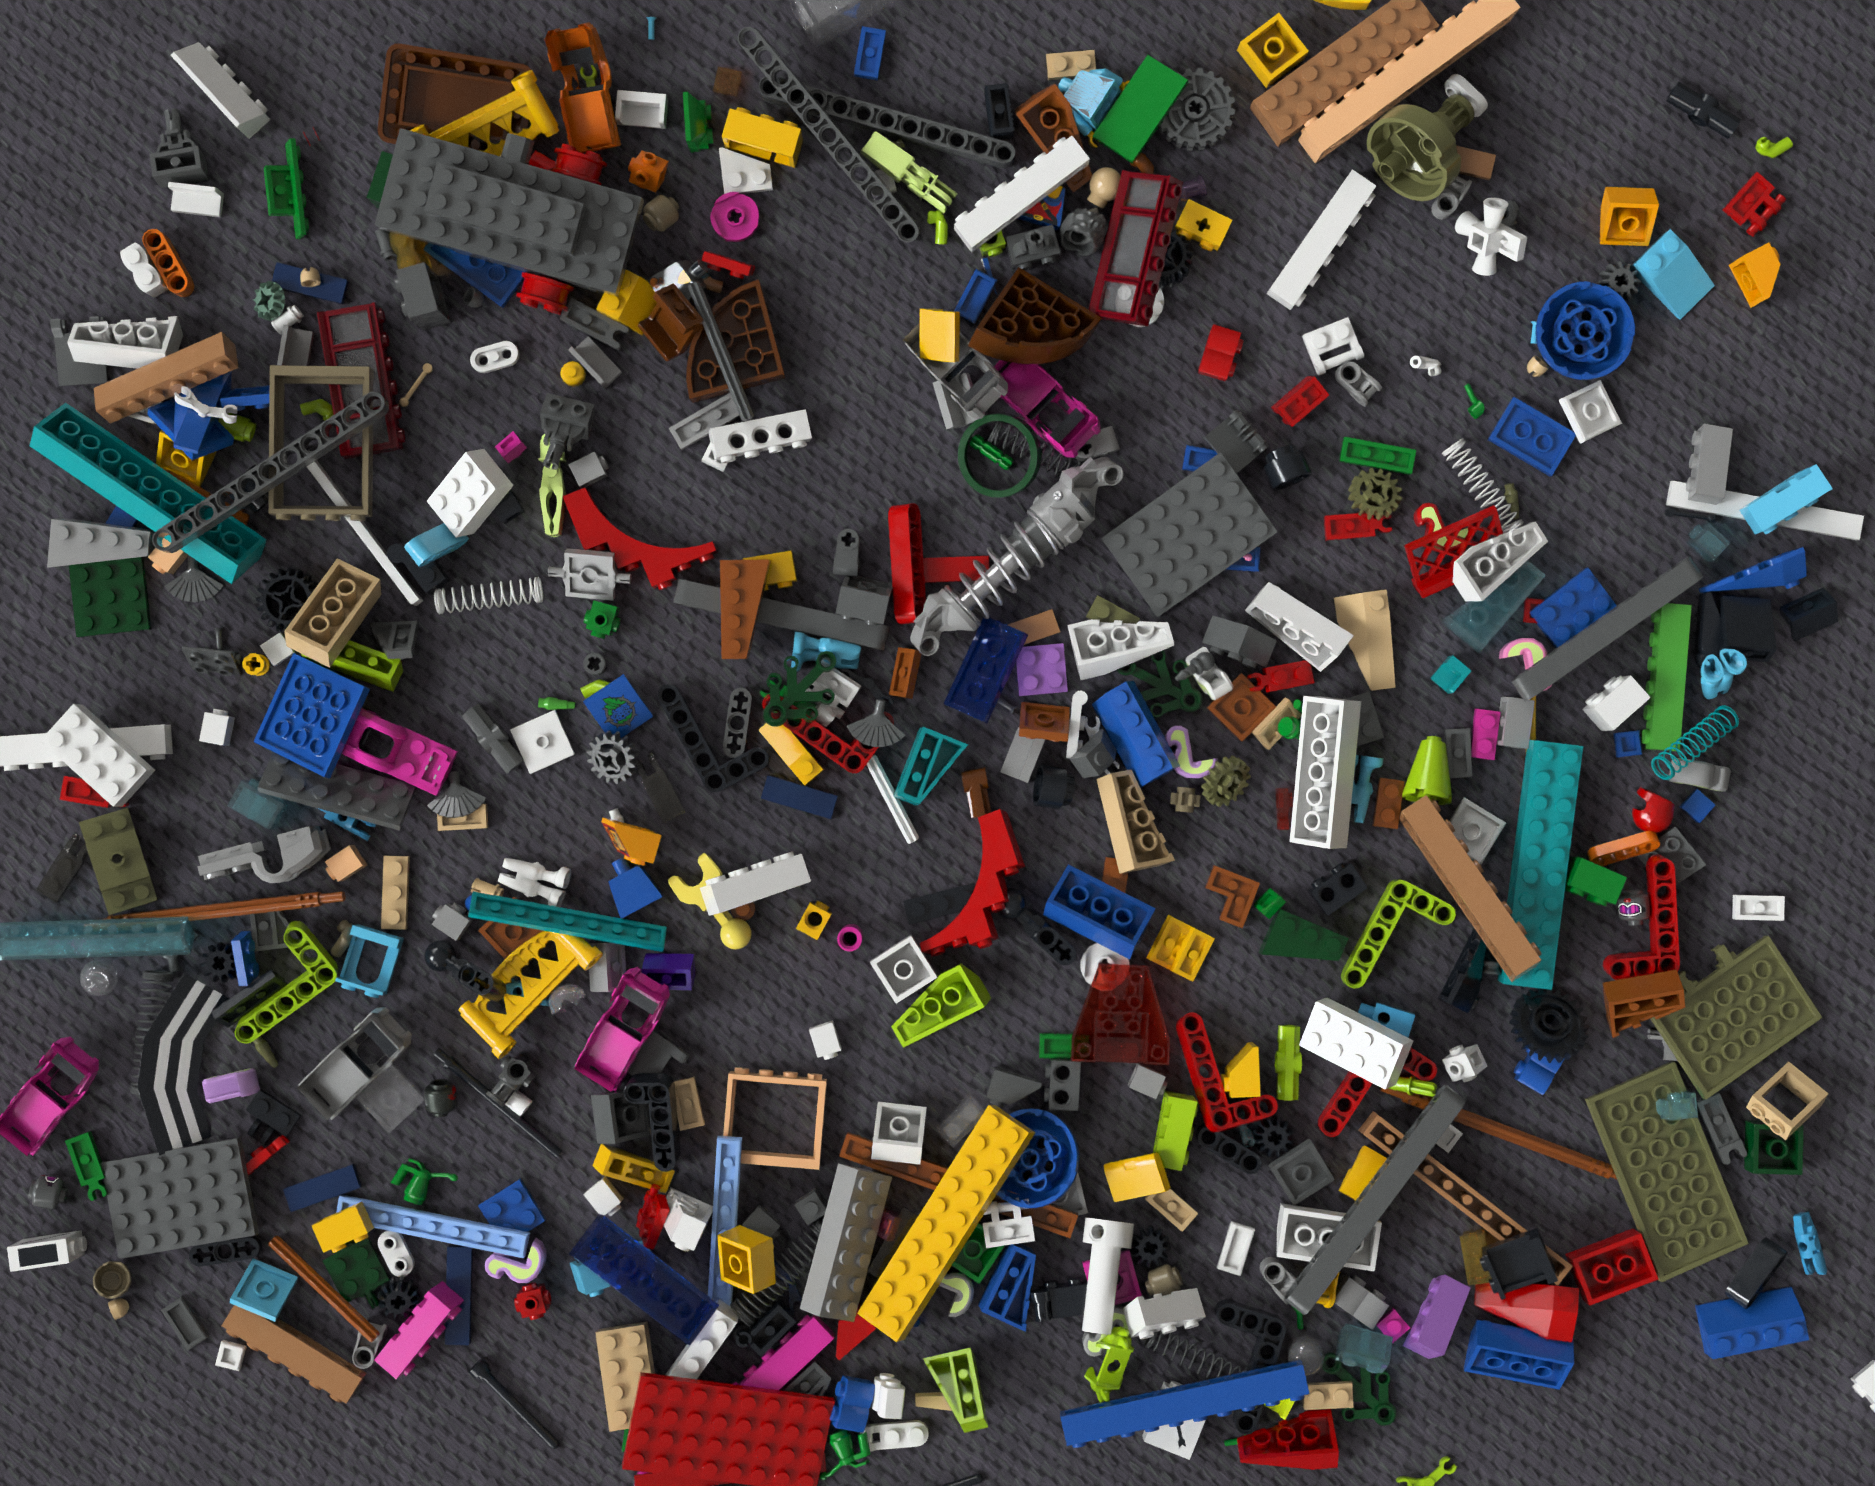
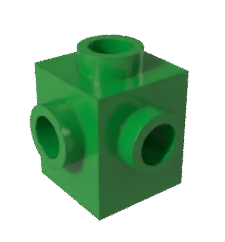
(594, 615)

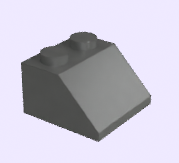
(864, 599)
(618, 1119)

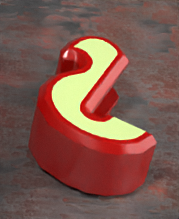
(1430, 516)

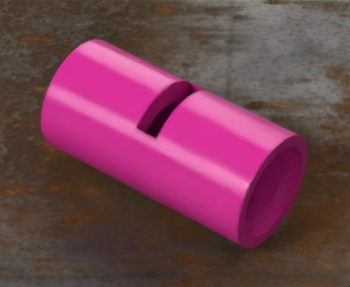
(847, 946)

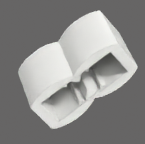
(144, 271)
(888, 1396)

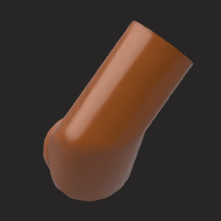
(1143, 164)

